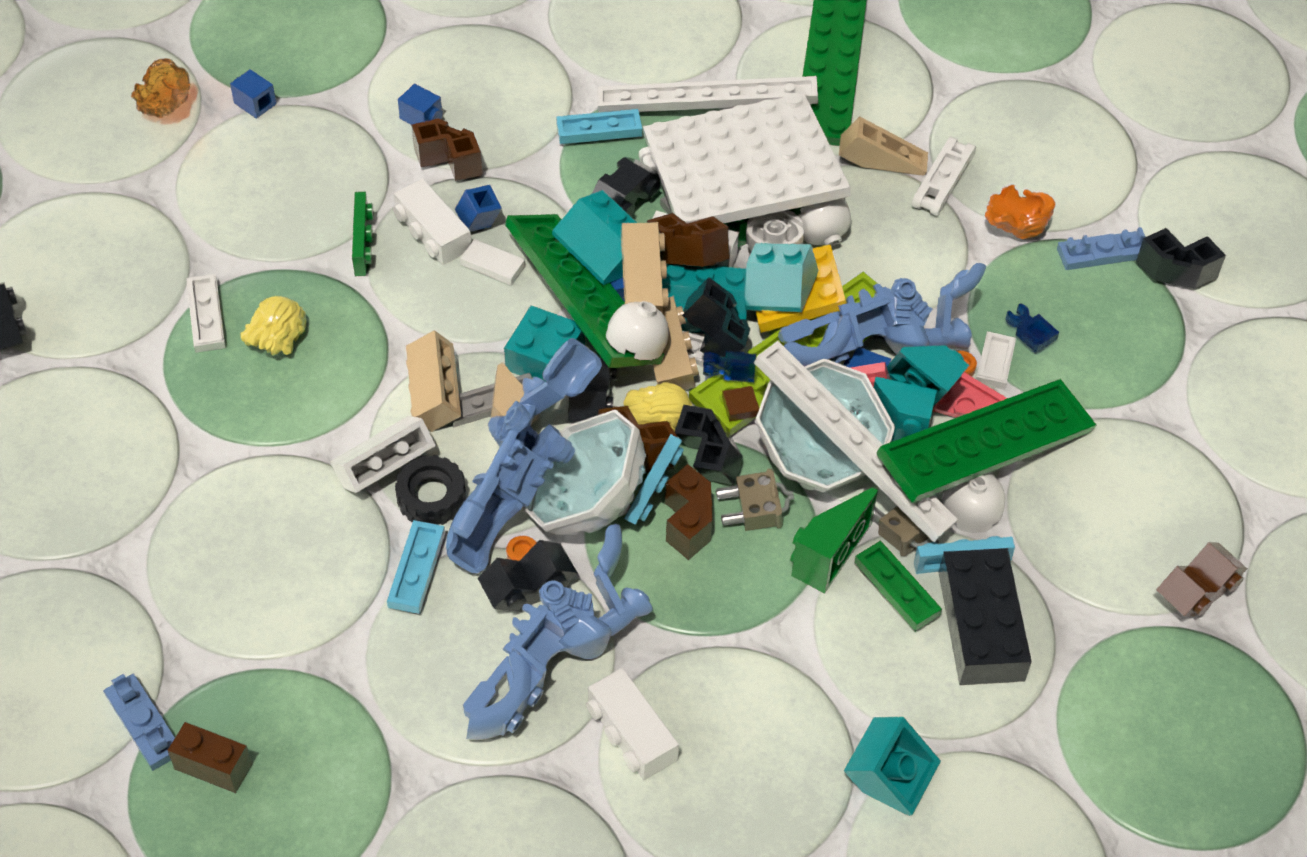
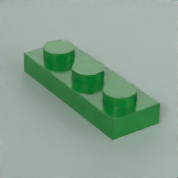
(362, 234)
(898, 585)

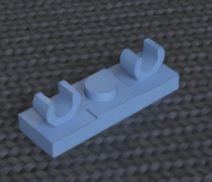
(1100, 249)
(140, 719)

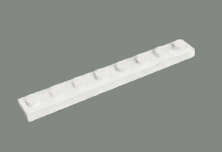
(703, 94)
(848, 435)

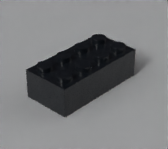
(984, 616)

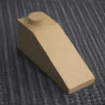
(881, 150)

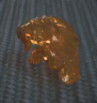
(163, 90)

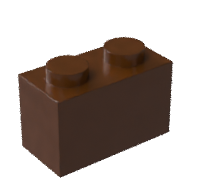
(210, 757)

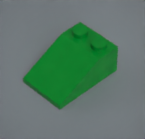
(831, 539)

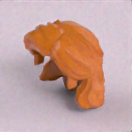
(1020, 215)

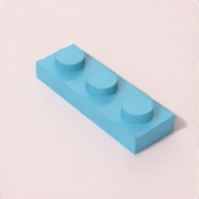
(599, 126)
(655, 480)
(929, 555)
(416, 567)

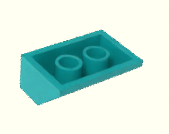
(594, 235)
(685, 279)

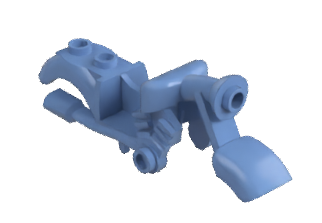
(891, 313)
(521, 457)
(558, 625)

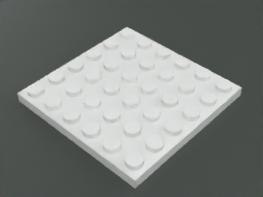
(745, 161)

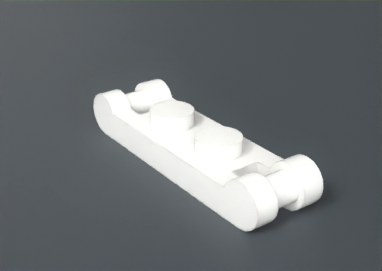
(943, 175)

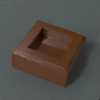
(740, 403)

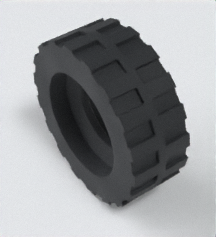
(430, 469)

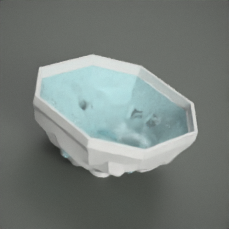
(801, 447)
(597, 479)

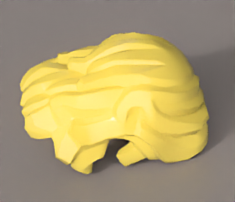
(275, 325)
(657, 403)

